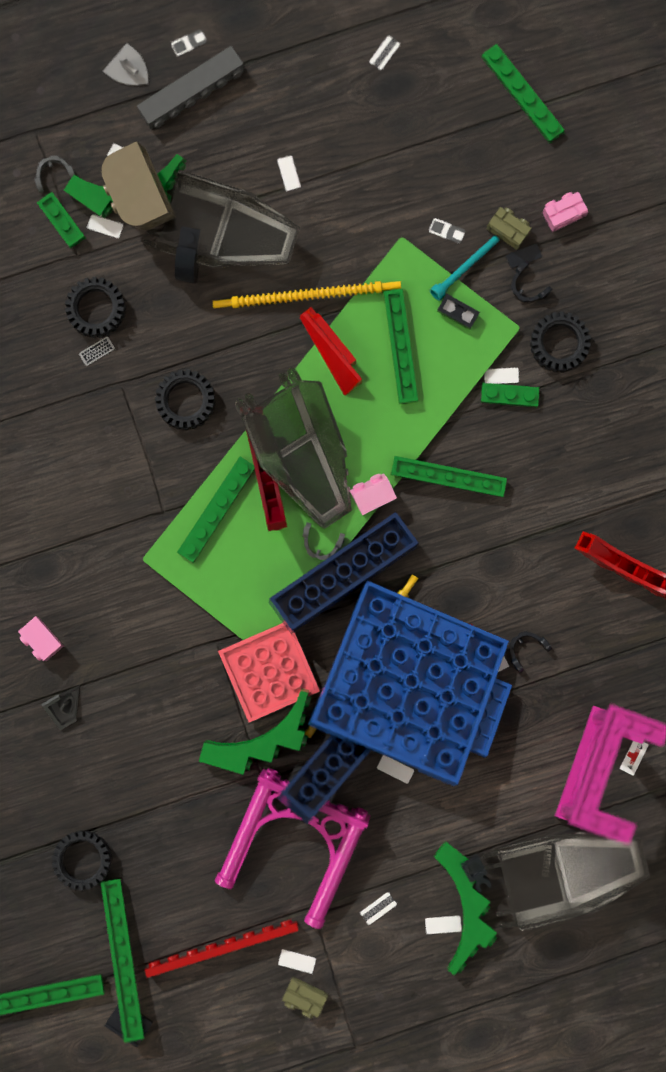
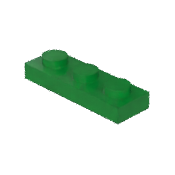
(61, 220)
(510, 395)

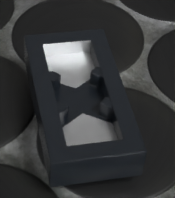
(458, 311)

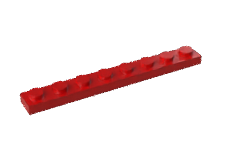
(212, 950)

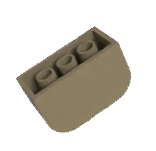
(136, 188)

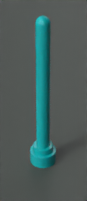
(438, 290)

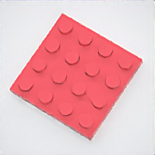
(268, 671)

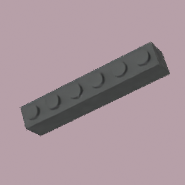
(190, 88)

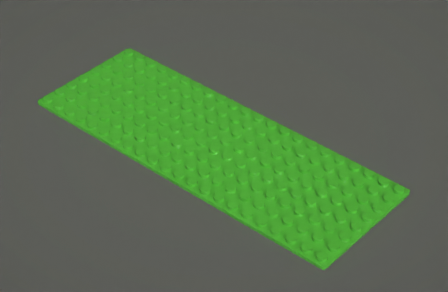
(246, 561)

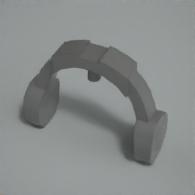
(43, 163)
(306, 530)

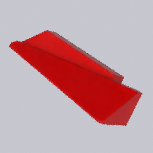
(332, 350)

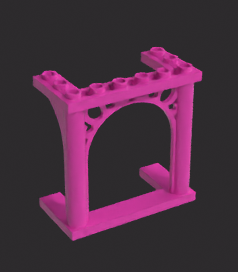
(593, 766)

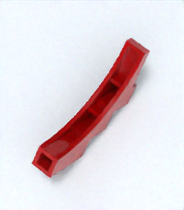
(621, 563)

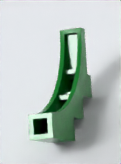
(97, 200)
(264, 747)
(473, 903)

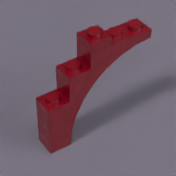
(270, 496)

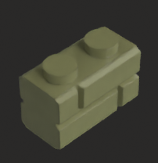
(509, 227)
(305, 997)

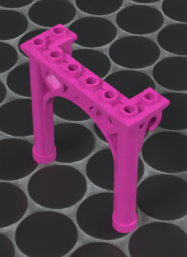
(356, 819)

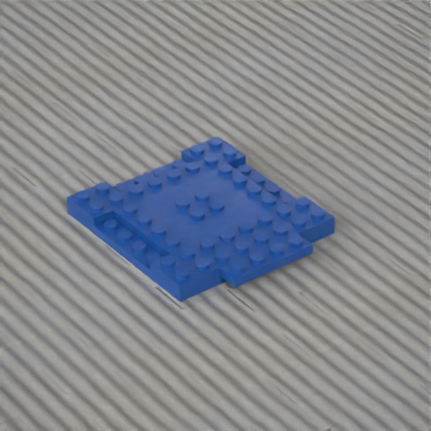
(414, 685)

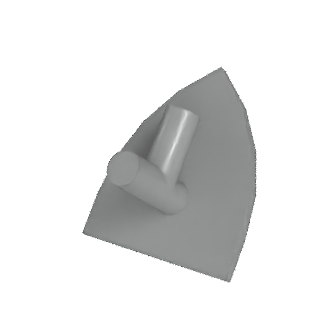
(127, 68)

